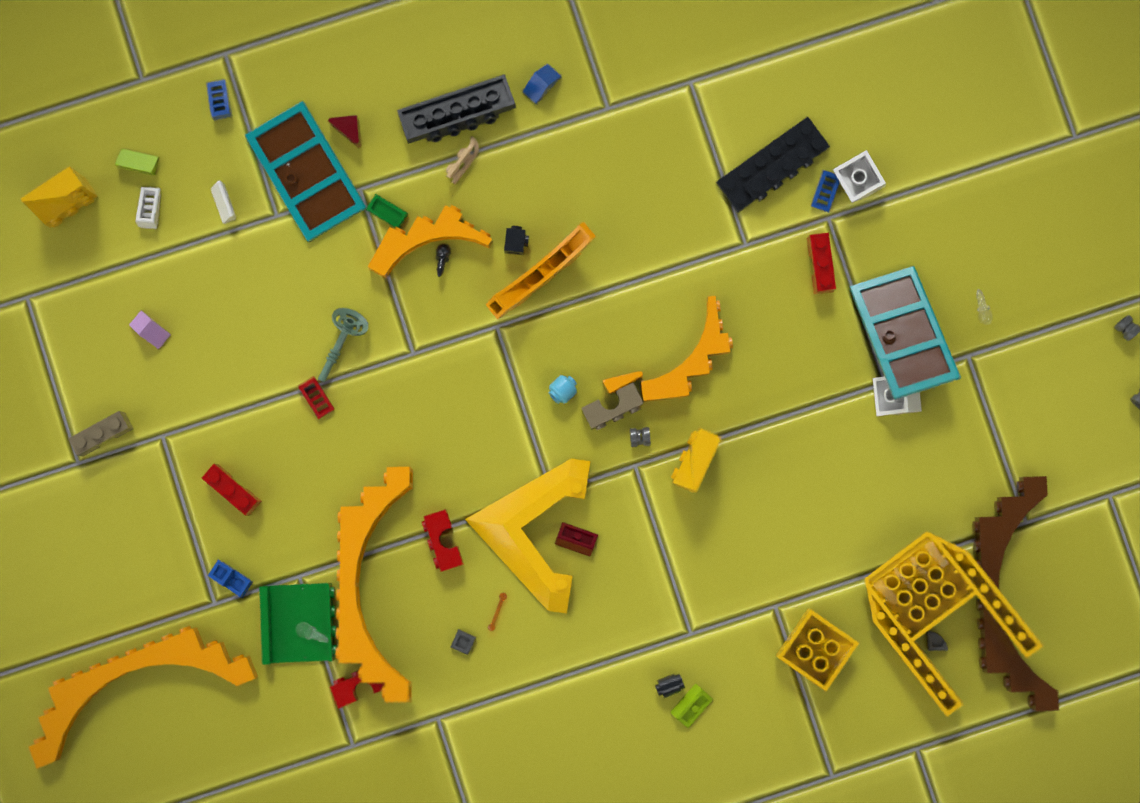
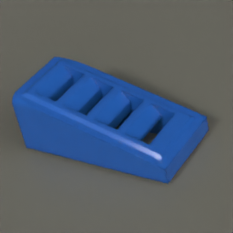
(221, 114)
(815, 204)

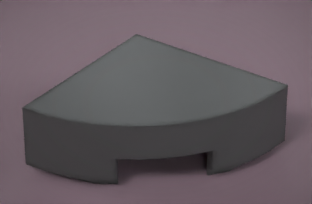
(935, 642)

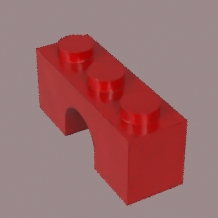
(823, 270)
(231, 490)
(435, 525)
(345, 690)

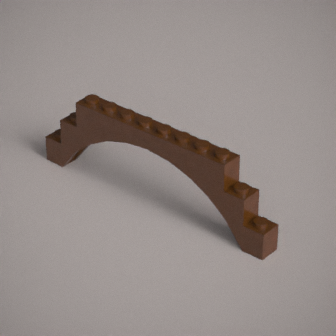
(995, 645)

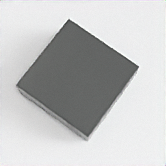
(463, 642)

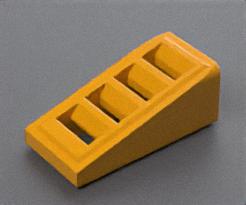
(618, 382)

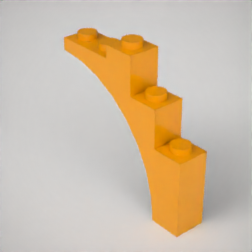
(423, 231)
(542, 272)
(697, 364)

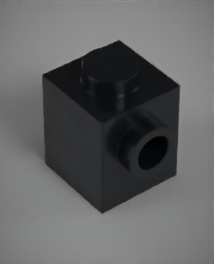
(515, 240)

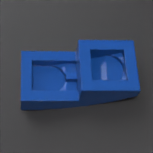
(230, 578)

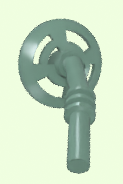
(346, 328)

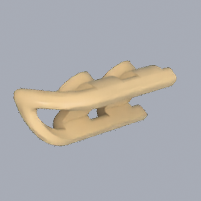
(464, 157)

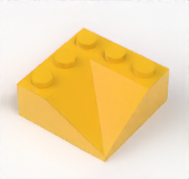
(60, 197)
(695, 460)
(817, 649)

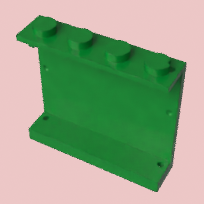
(283, 609)

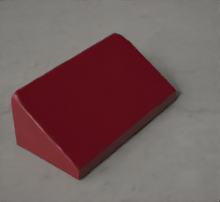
(576, 539)

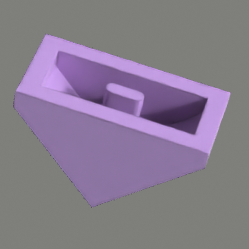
(149, 330)

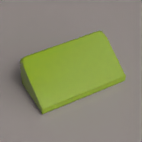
(137, 162)
(691, 705)

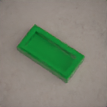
(386, 211)

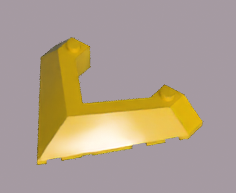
(502, 530)

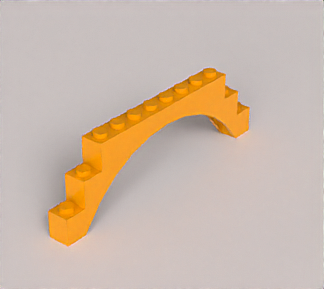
(354, 639)
(75, 693)

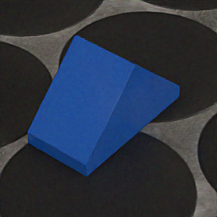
(541, 83)

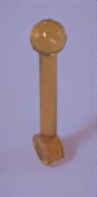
(491, 627)

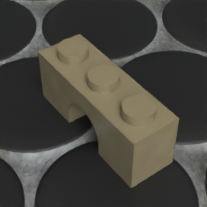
(628, 401)
(104, 430)

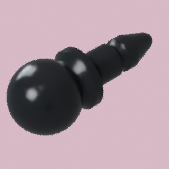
(443, 252)

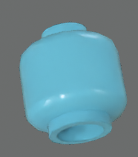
(562, 389)

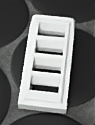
(148, 220)

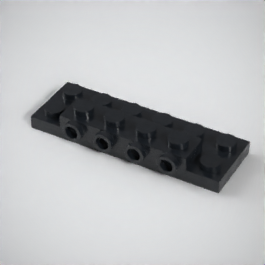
(457, 111)
(773, 165)

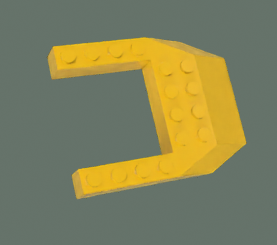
(921, 590)

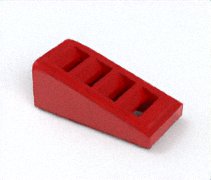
(305, 384)

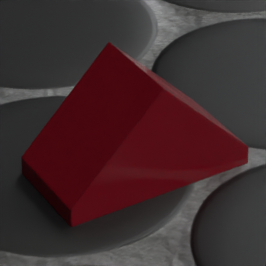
(348, 127)

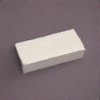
(223, 202)

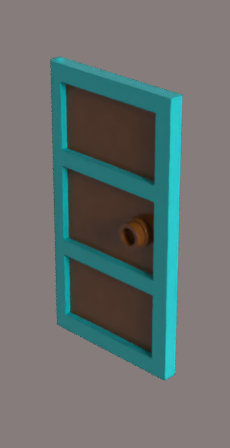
(315, 181)
(904, 332)

